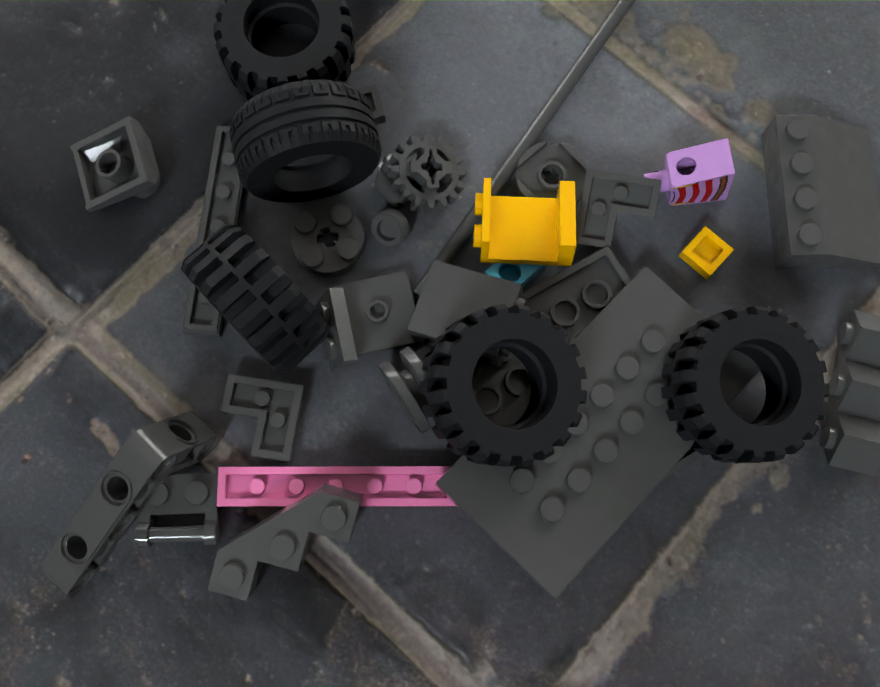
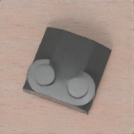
(116, 164)

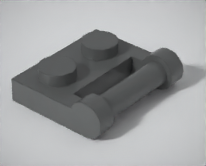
(181, 496)

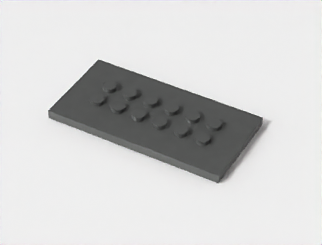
(570, 504)

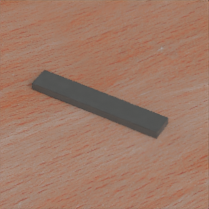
(220, 207)

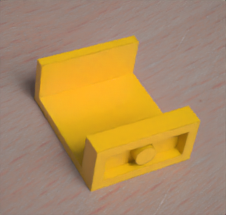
(526, 227)

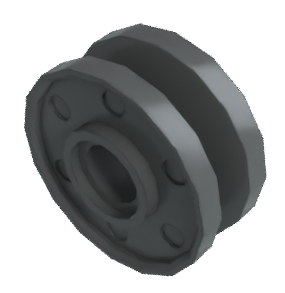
(406, 387)

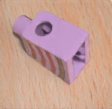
(697, 173)

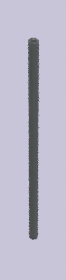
(534, 131)

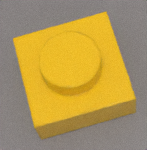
(706, 252)

